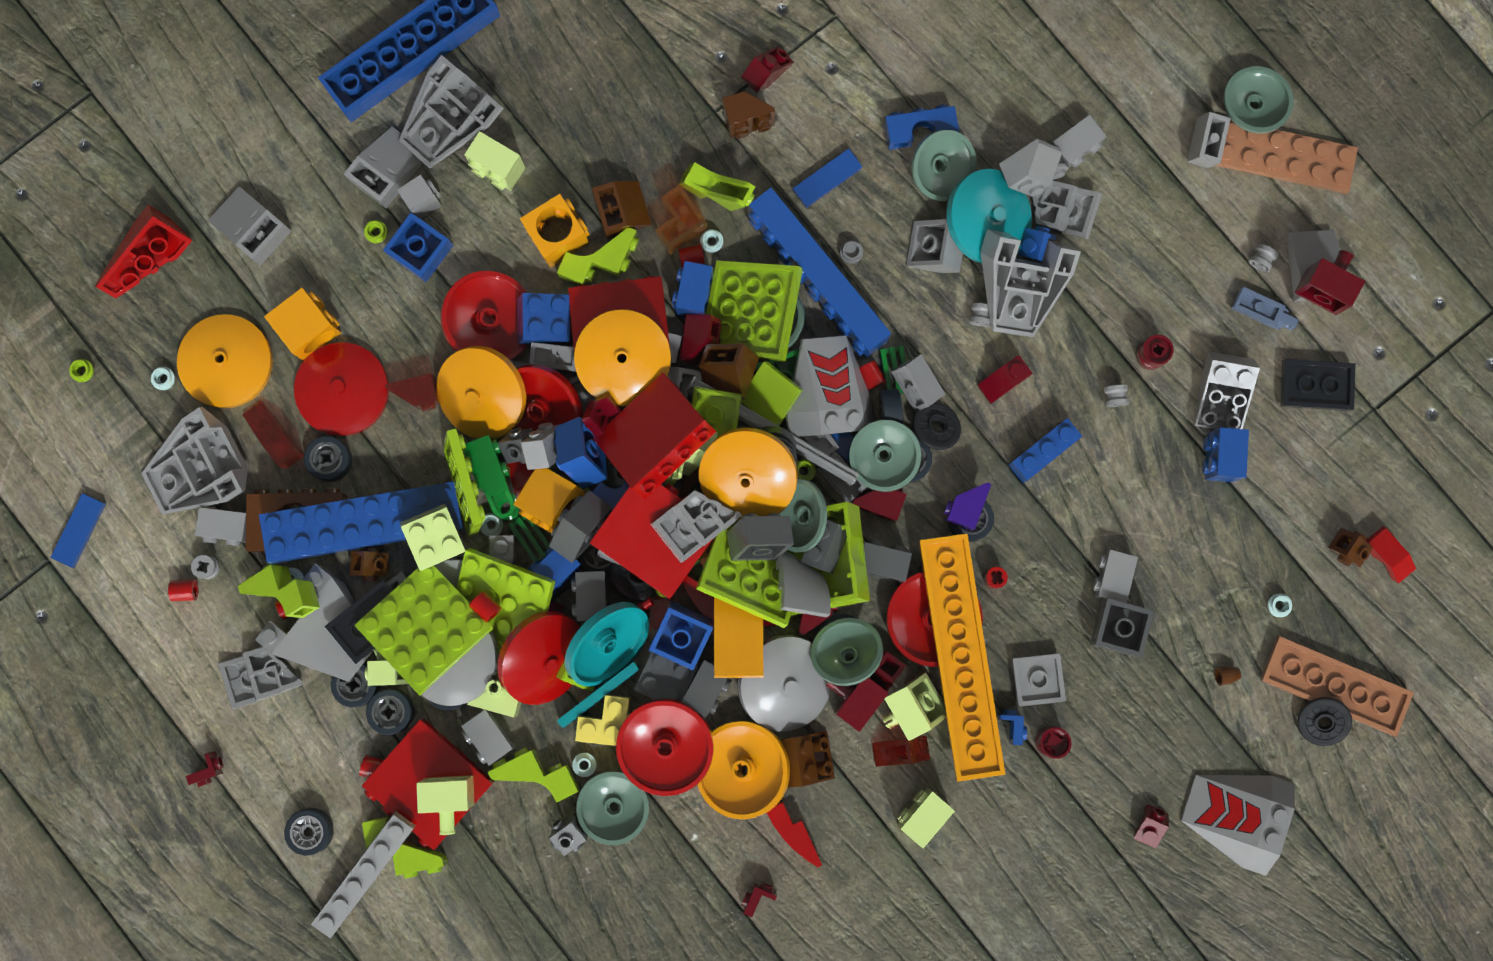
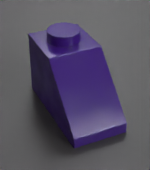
(967, 507)

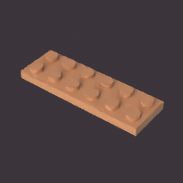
(1290, 158)
(1317, 675)

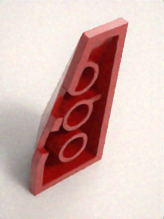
(145, 248)

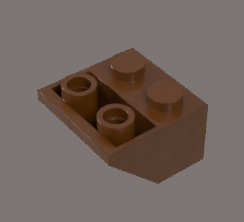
(747, 114)
(621, 207)
(728, 367)
(809, 759)

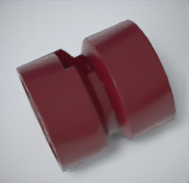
(1154, 352)
(1053, 742)

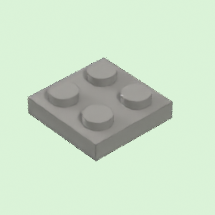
(1038, 679)

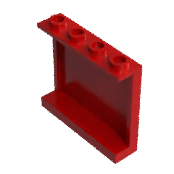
(636, 295)
(654, 436)
(637, 546)
(420, 756)

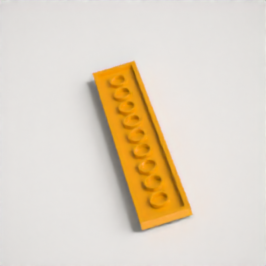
(962, 657)

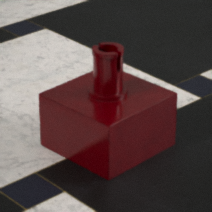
(1330, 284)
(858, 702)

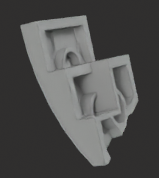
(1067, 209)
(693, 524)
(802, 587)
(256, 677)

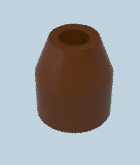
(1227, 675)

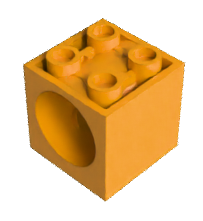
(553, 209)
(303, 323)
(546, 498)

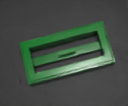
(892, 351)
(519, 521)

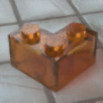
(685, 221)

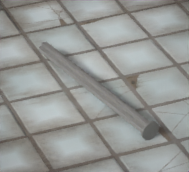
(803, 448)

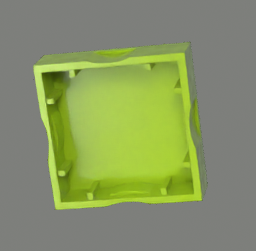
(850, 578)

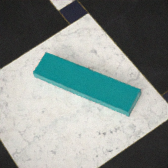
(598, 694)

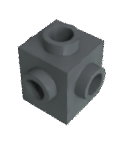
(511, 445)
(567, 834)

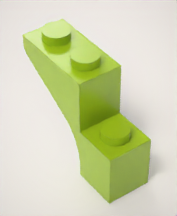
(726, 191)
(610, 258)
(295, 595)
(528, 768)
(409, 857)

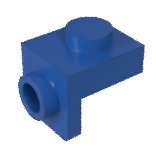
(1035, 242)
(1018, 731)

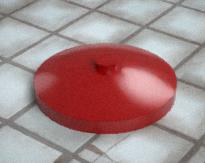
(483, 313)
(341, 389)
(548, 398)
(910, 621)
(534, 657)
(665, 747)

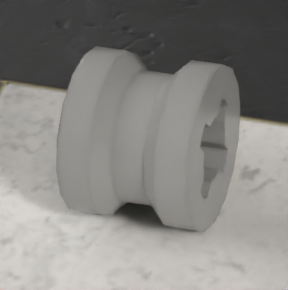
(1263, 258)
(980, 315)
(1116, 395)
(210, 568)

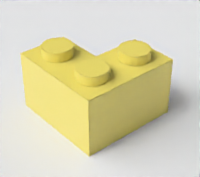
(604, 729)

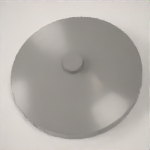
(468, 676)
(790, 689)

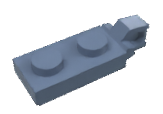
(1263, 310)

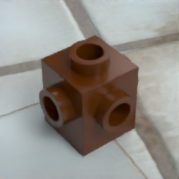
(1350, 547)
(369, 564)

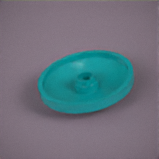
(984, 203)
(606, 643)

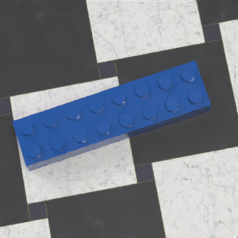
(404, 52)
(819, 274)
(350, 522)

